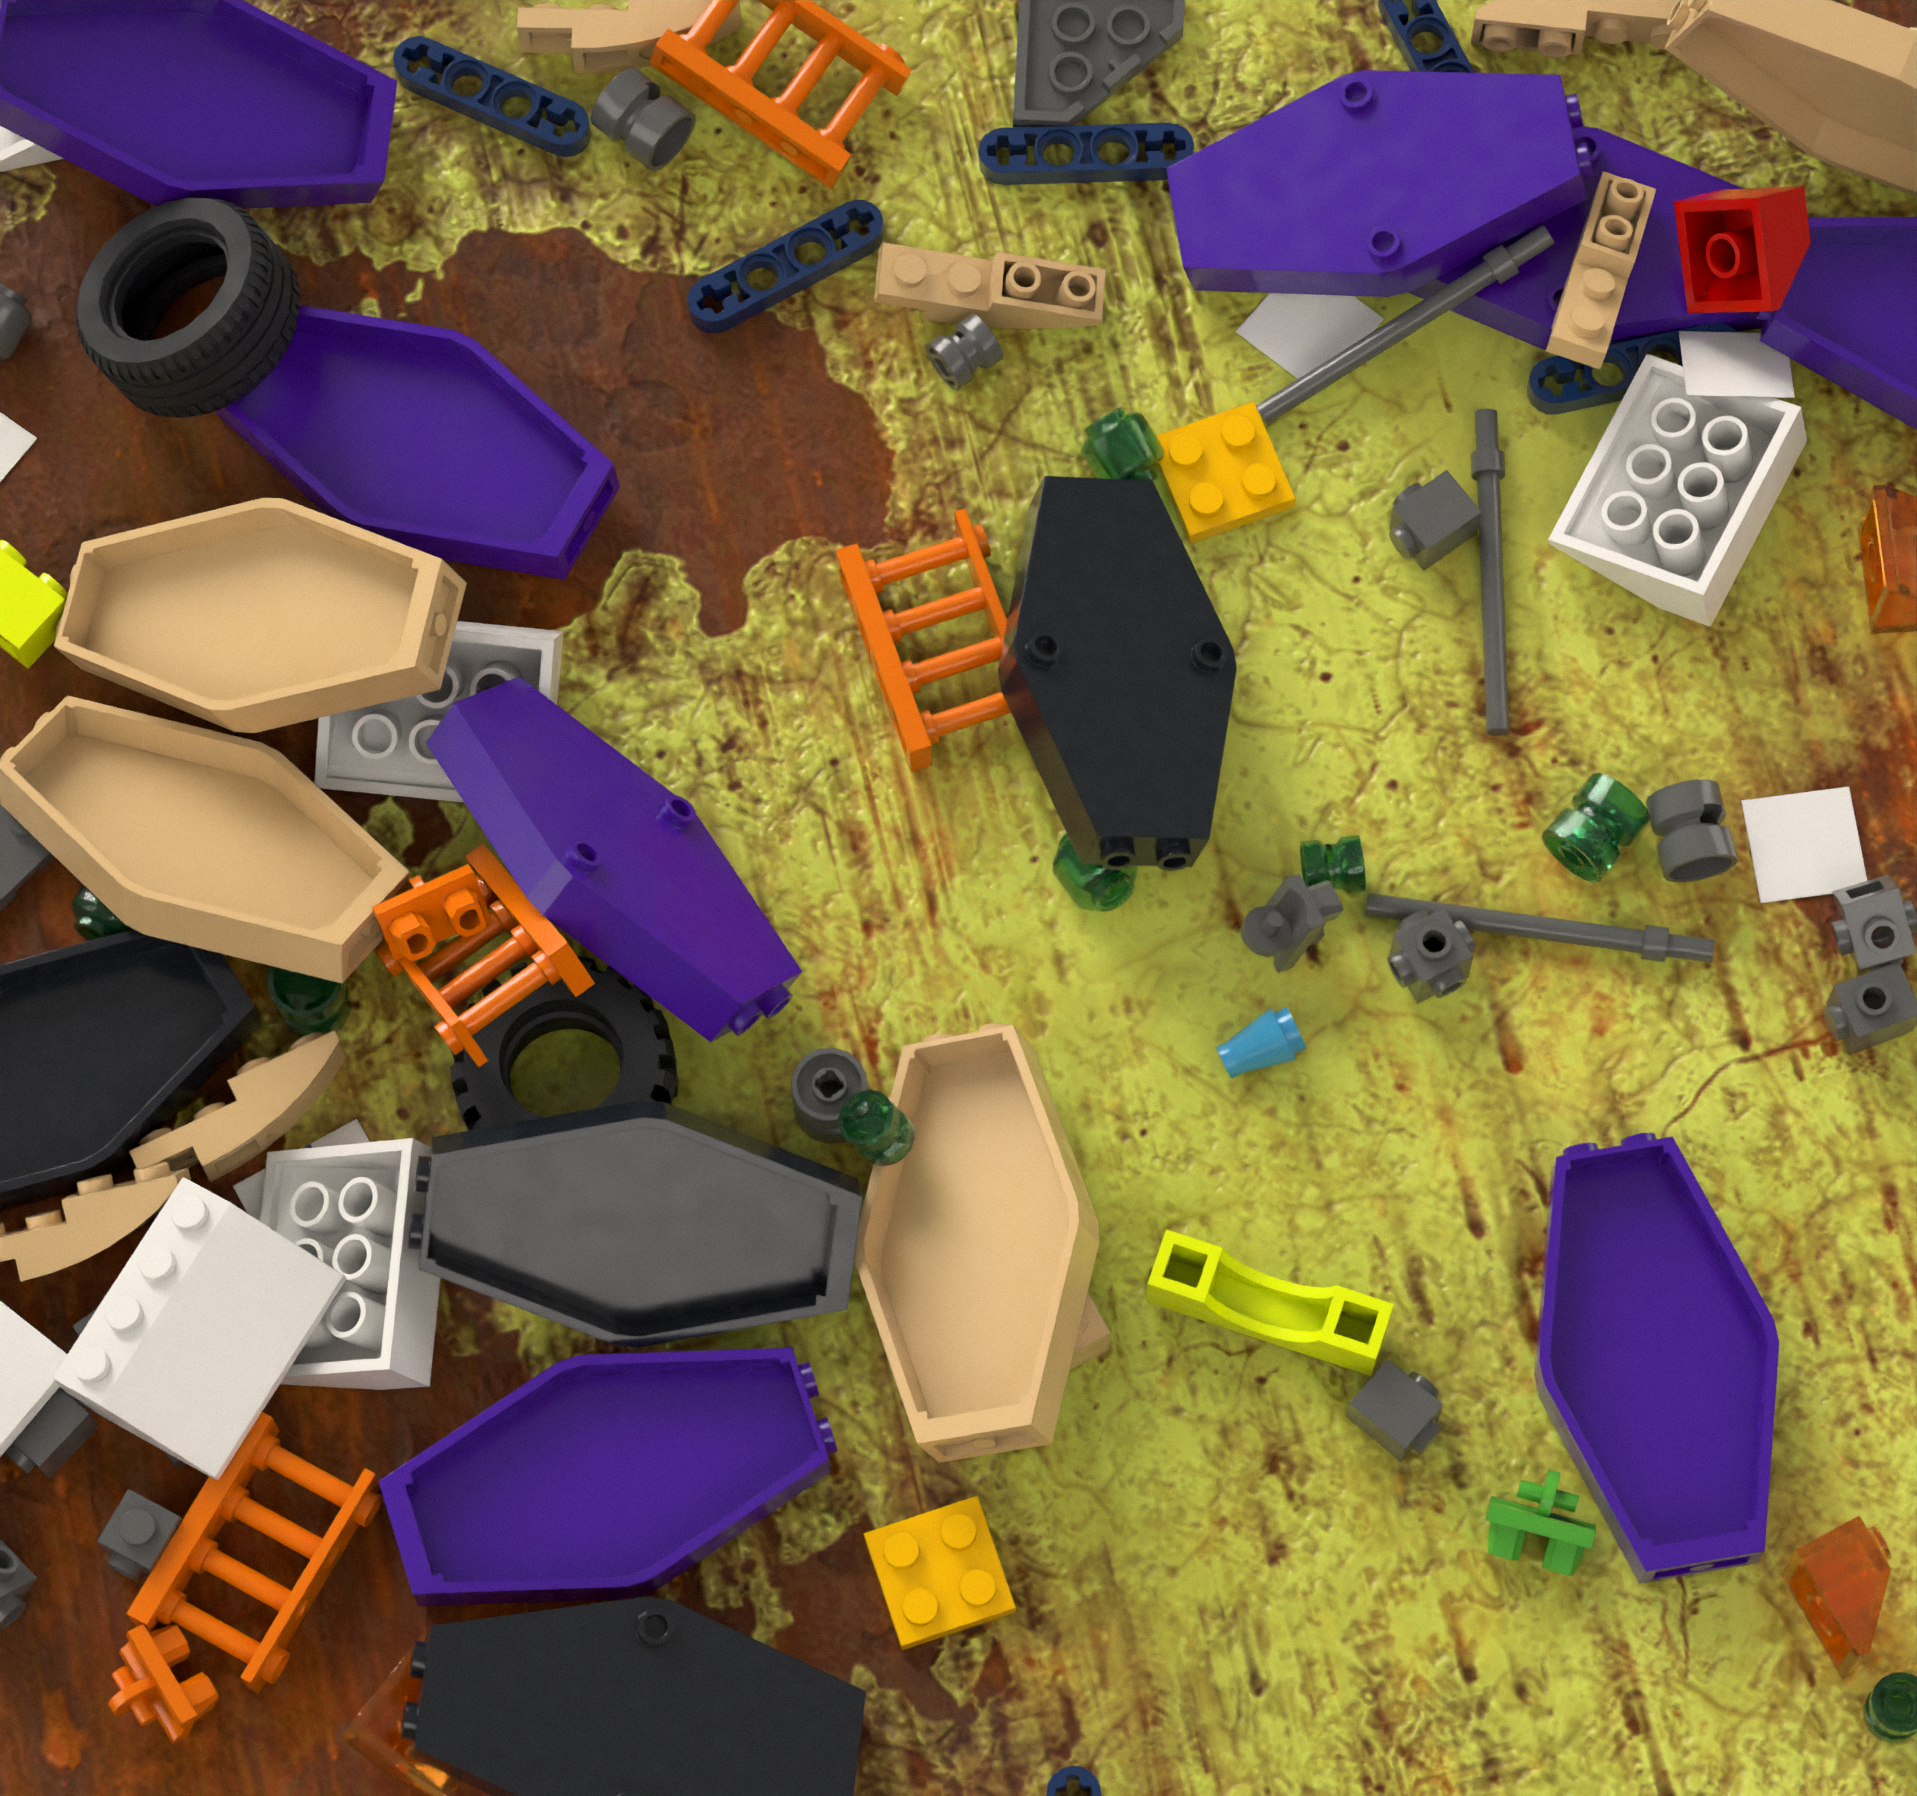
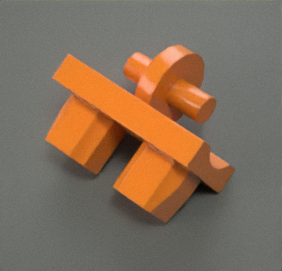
(432, 913)
(152, 1689)

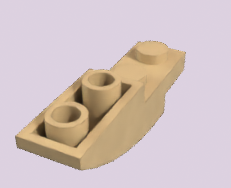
(1559, 26)
(609, 37)
(1600, 270)
(1001, 291)
(268, 1104)
(94, 1220)

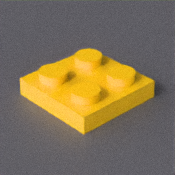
(1223, 473)
(939, 1572)

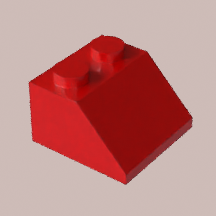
(1741, 247)

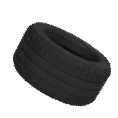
(152, 267)

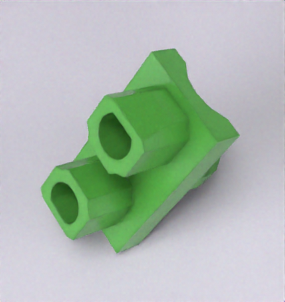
(1566, 1535)

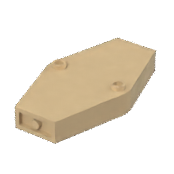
(1815, 75)
(261, 615)
(201, 837)
(978, 1246)

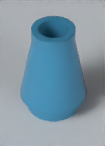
(1262, 1044)

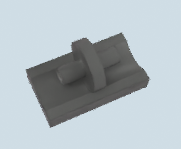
(1291, 921)

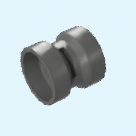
(961, 353)

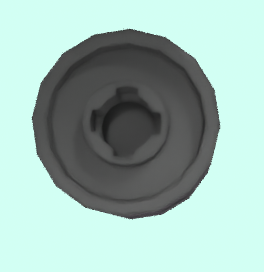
(636, 113)
(1693, 839)
(821, 1088)

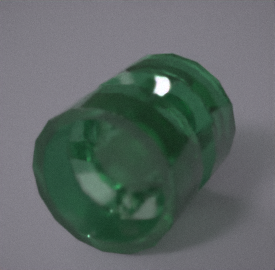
(1602, 819)
(298, 993)

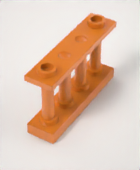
(777, 119)
(884, 629)
(532, 937)
(195, 1550)

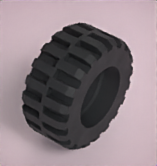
(607, 1008)

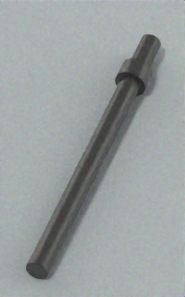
(1498, 266)
(1488, 470)
(1652, 943)

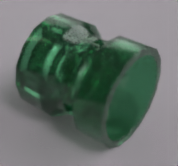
(1337, 862)
(876, 1127)
(1888, 1715)

